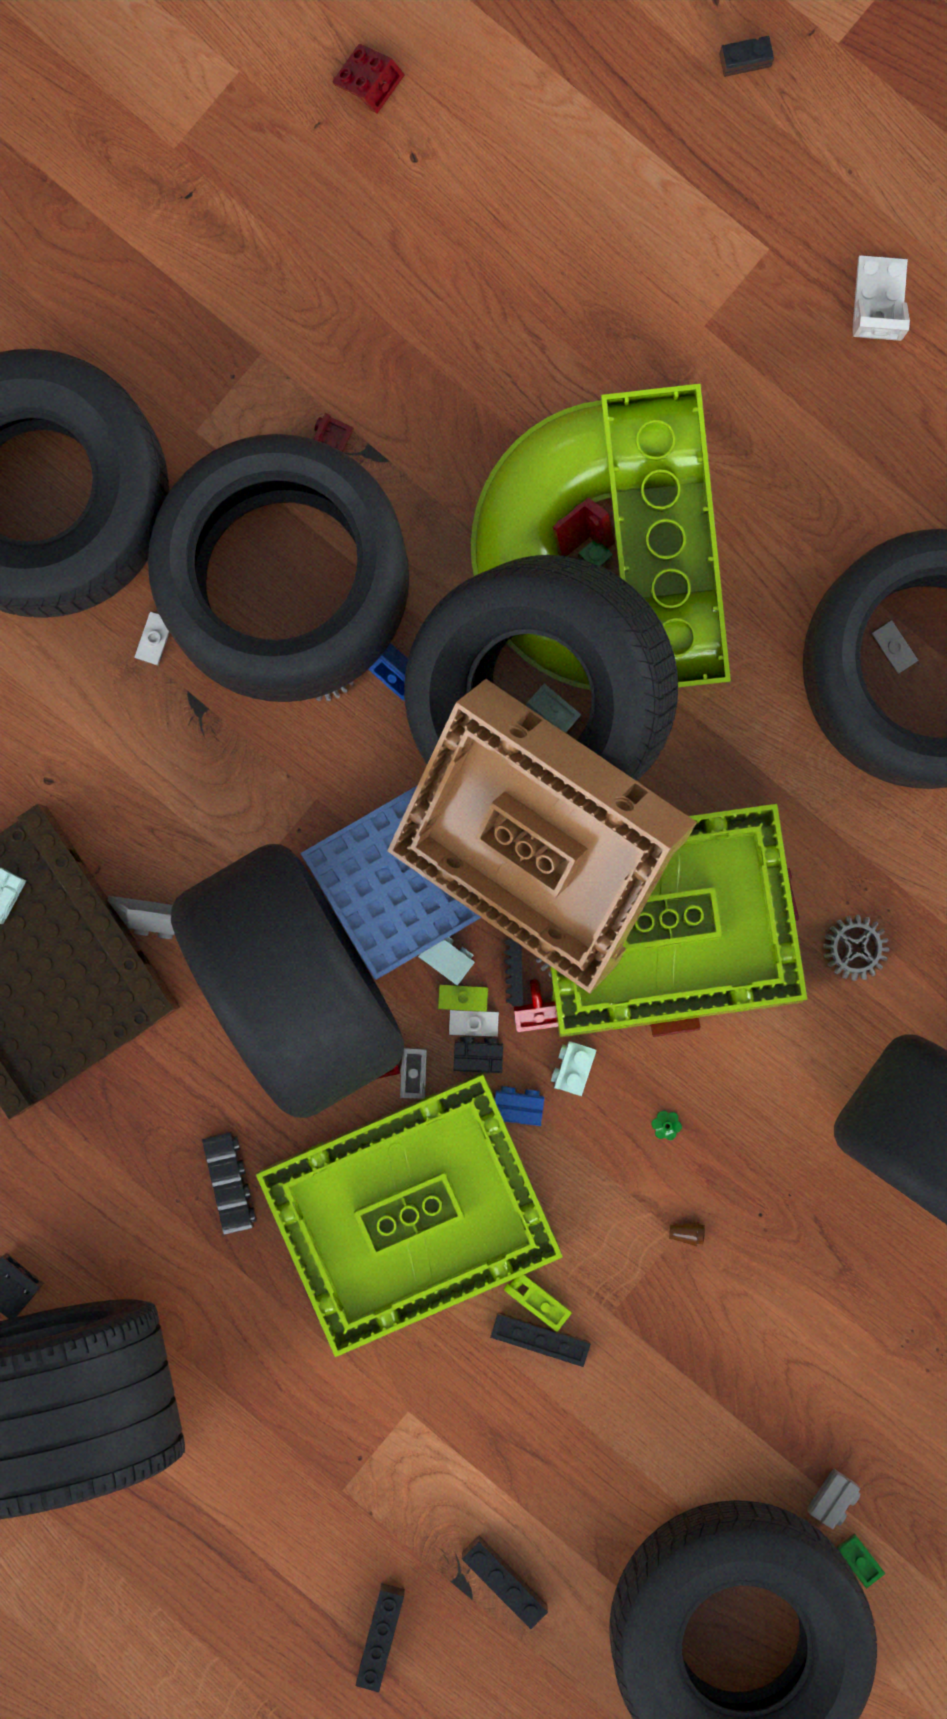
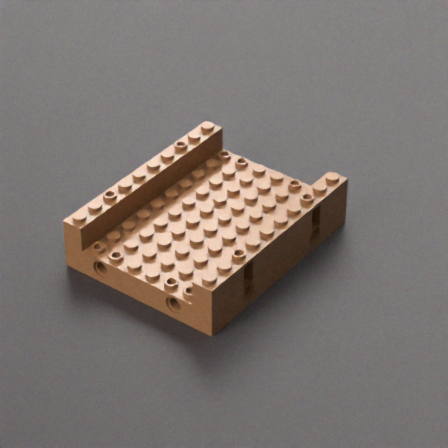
(538, 834)

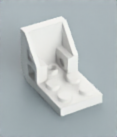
(880, 299)

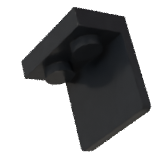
(16, 1286)

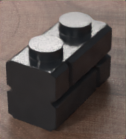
(746, 56)
(478, 1056)

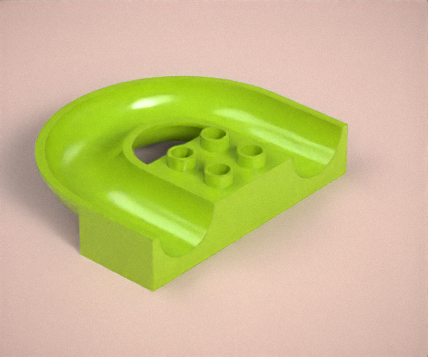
(655, 467)

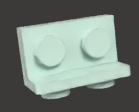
(553, 708)
(573, 1068)

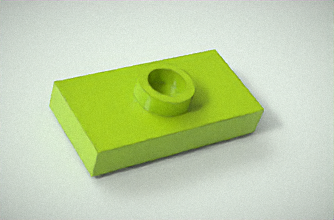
(463, 998)

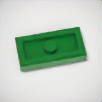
(860, 1561)

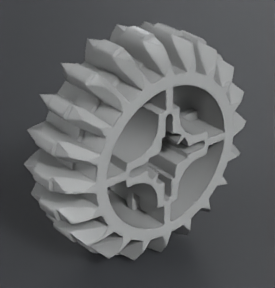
(863, 939)

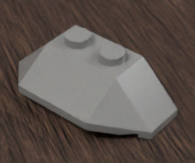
(144, 916)

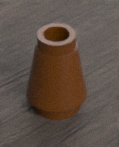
(688, 1233)

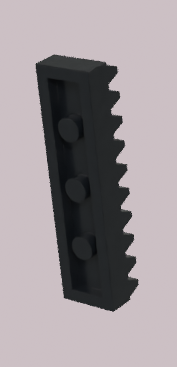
(515, 971)
(540, 1339)

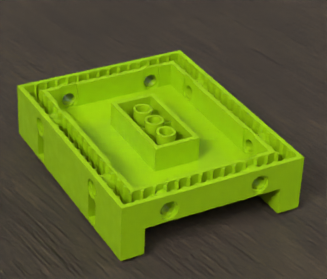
(708, 938)
(408, 1214)

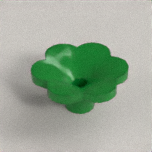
(662, 1119)

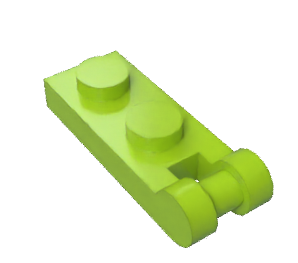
(539, 1302)

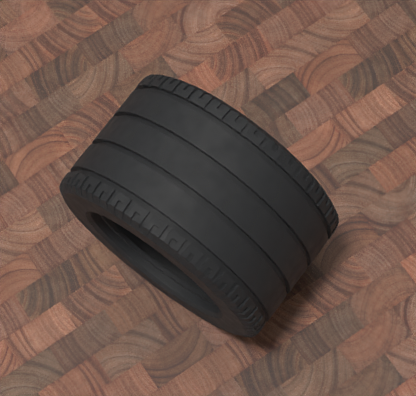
(83, 1404)

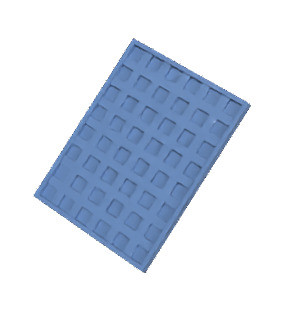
(377, 897)

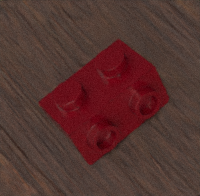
(332, 432)

